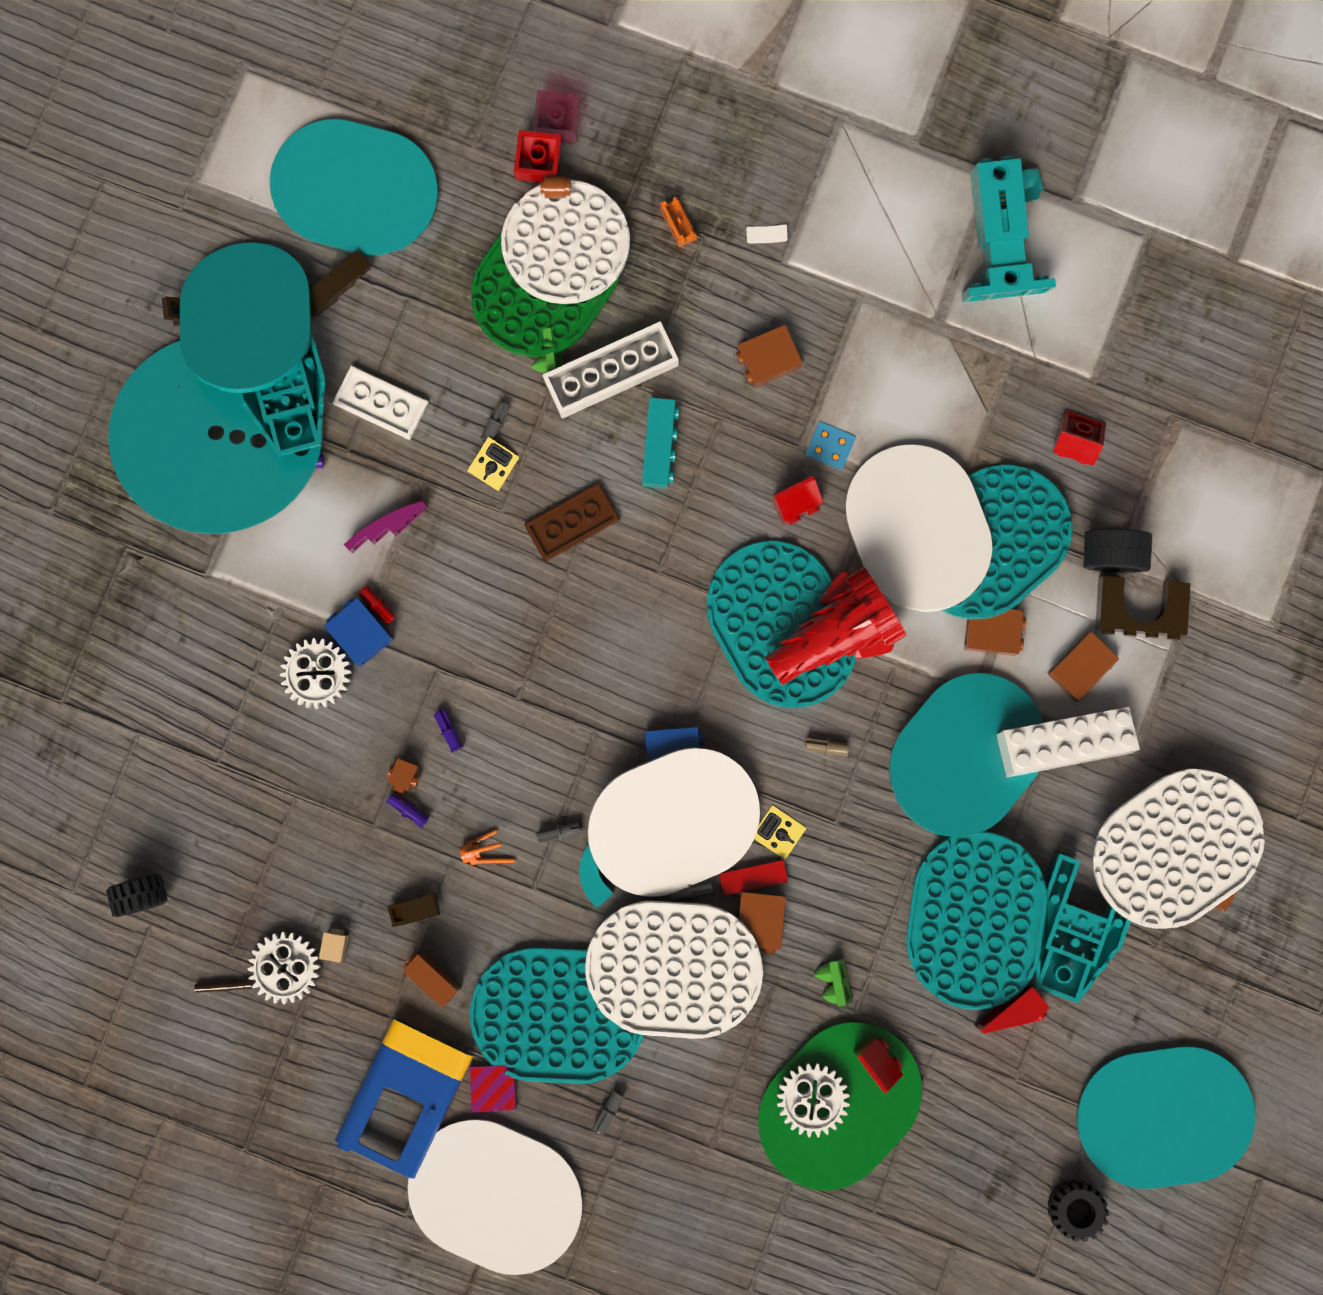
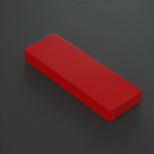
(753, 877)

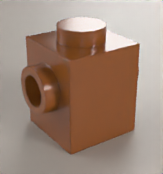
(403, 776)

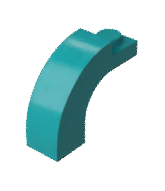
(591, 881)

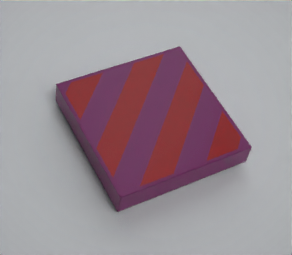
(492, 1088)

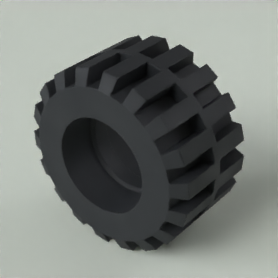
(136, 895)
(1094, 1220)

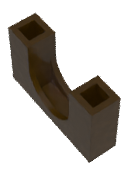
(1113, 617)

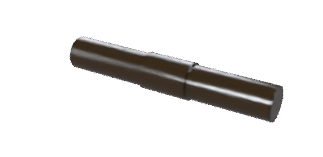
(223, 986)

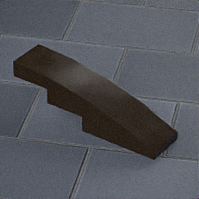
(337, 282)

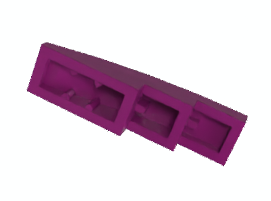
(394, 522)

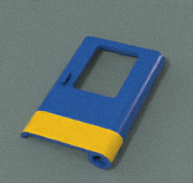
(418, 1069)

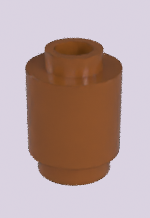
(555, 187)

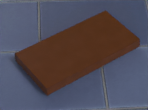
(571, 522)

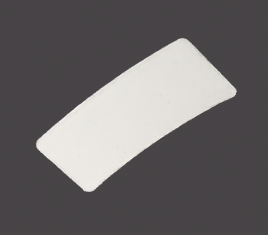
(767, 234)

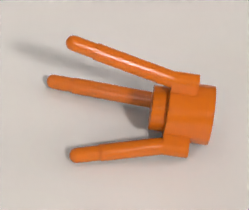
(472, 852)

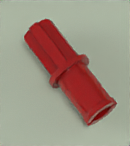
(376, 604)

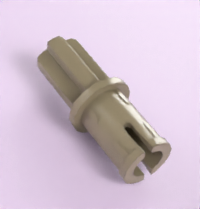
(827, 747)

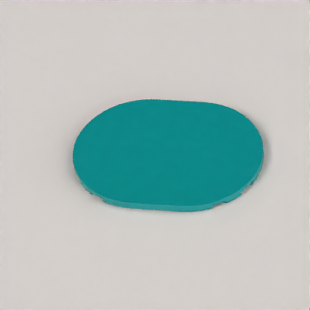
(353, 187)
(245, 317)
(1028, 536)
(762, 600)
(950, 760)
(977, 920)
(542, 1019)
(1165, 1117)

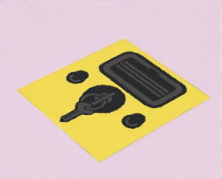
(493, 464)
(779, 832)

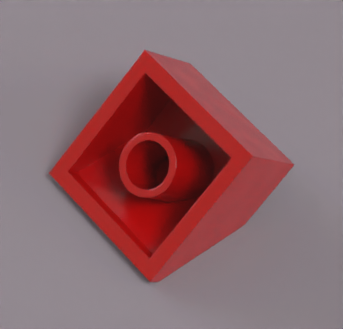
(537, 156)
(1079, 438)
(798, 501)
(879, 1064)

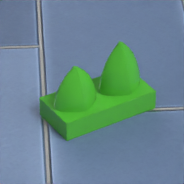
(550, 361)
(835, 972)

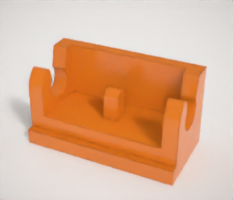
(678, 222)

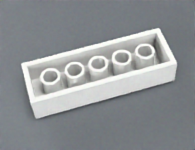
(611, 370)
(1067, 742)

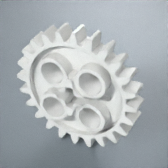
(315, 653)
(271, 982)
(833, 1101)

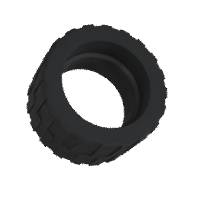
(1117, 550)

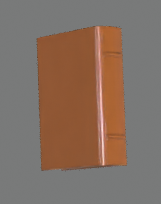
(1083, 666)

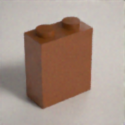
(768, 356)
(996, 634)
(764, 918)
(431, 978)

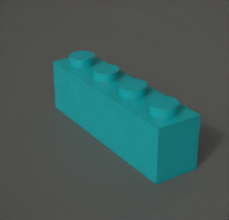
(659, 443)

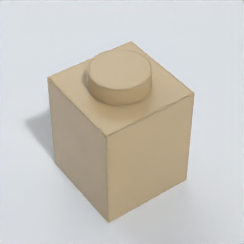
(334, 945)

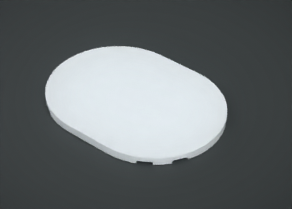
(919, 527)
(673, 821)
(1178, 848)
(674, 969)
(496, 1197)

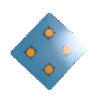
(830, 445)

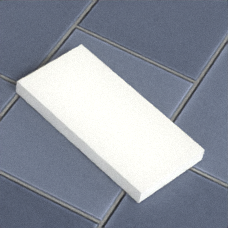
(380, 402)

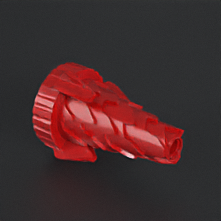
(851, 623)

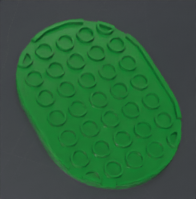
(517, 318)
(872, 1122)

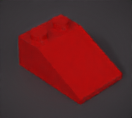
(1020, 1010)

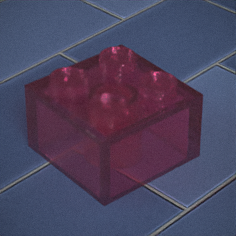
(557, 114)

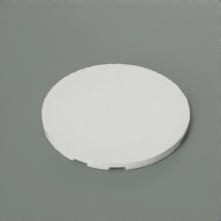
(566, 245)

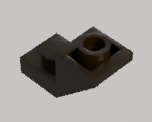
(413, 910)

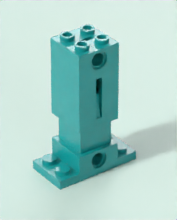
(1002, 232)

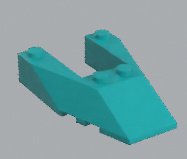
(292, 408)
(1074, 941)

